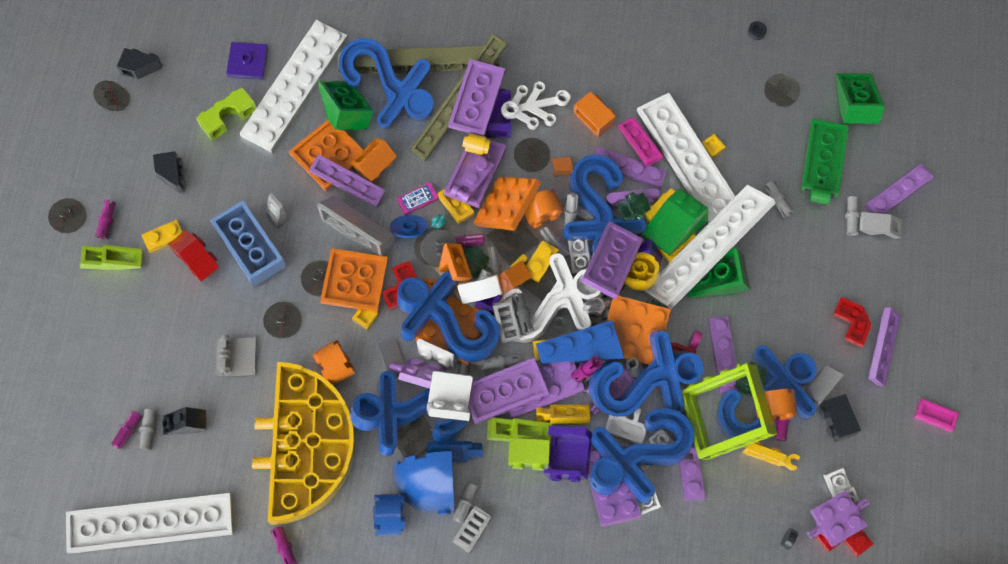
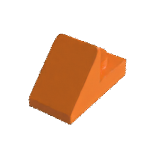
(455, 262)
(514, 277)

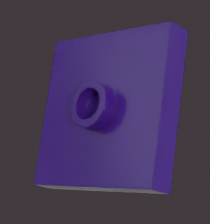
(247, 60)

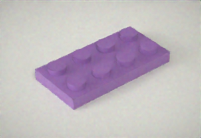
(476, 98)
(494, 155)
(612, 260)
(559, 385)
(506, 390)
(617, 507)

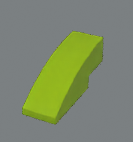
(110, 257)
(503, 429)

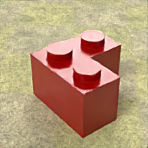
(192, 252)

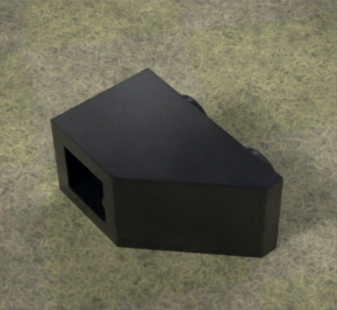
(138, 64)
(167, 169)
(184, 421)

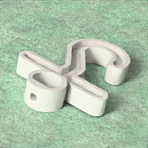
(565, 294)

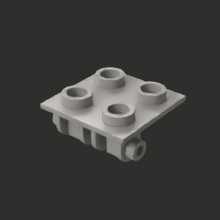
(235, 356)

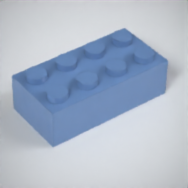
(248, 243)

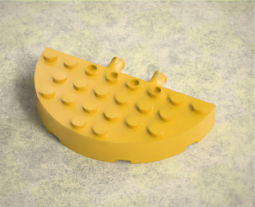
(309, 444)

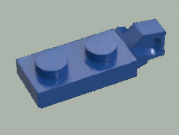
(461, 450)

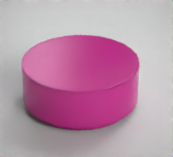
(695, 339)

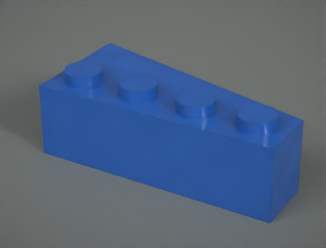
(582, 346)

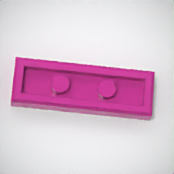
(640, 141)

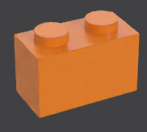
(594, 114)
(373, 159)

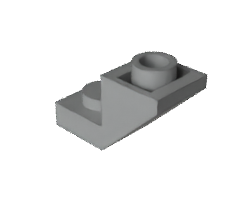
(880, 224)

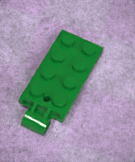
(824, 160)

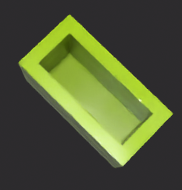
(528, 453)

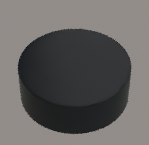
(757, 30)
(789, 538)

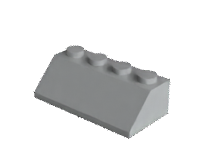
(356, 226)

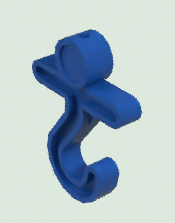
(399, 93)
(594, 203)
(432, 305)
(664, 371)
(794, 374)
(388, 415)
(623, 462)

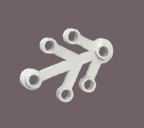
(533, 106)

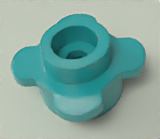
(438, 221)

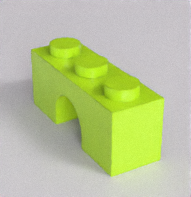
(236, 103)

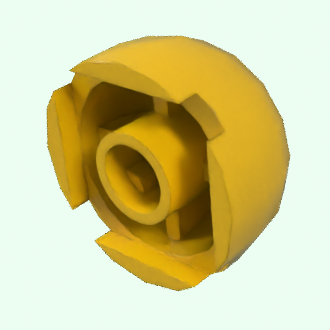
(643, 272)

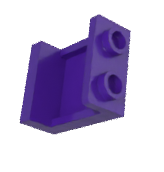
(499, 125)
(569, 453)

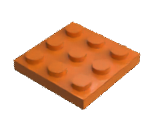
(329, 143)
(507, 203)
(354, 280)
(465, 318)
(633, 325)

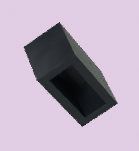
(839, 418)

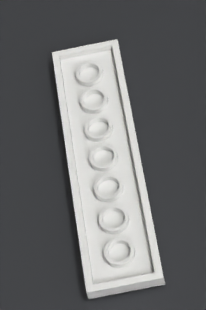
(293, 86)
(686, 154)
(710, 246)
(149, 523)

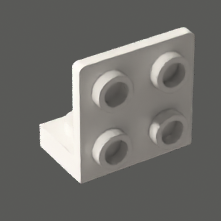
(433, 352)
(449, 395)

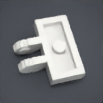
(627, 429)

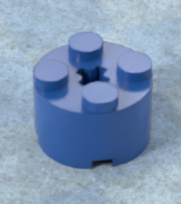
(388, 514)

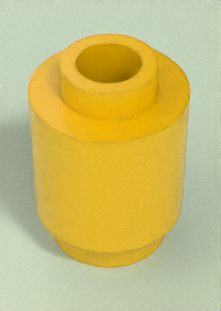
(476, 144)

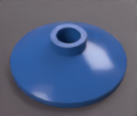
(408, 226)

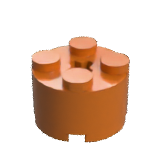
(543, 207)
(334, 363)
(781, 404)

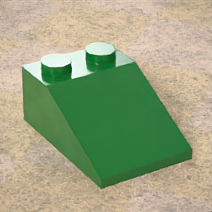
(859, 98)
(345, 105)
(676, 221)
(724, 278)

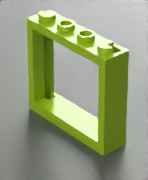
(694, 414)

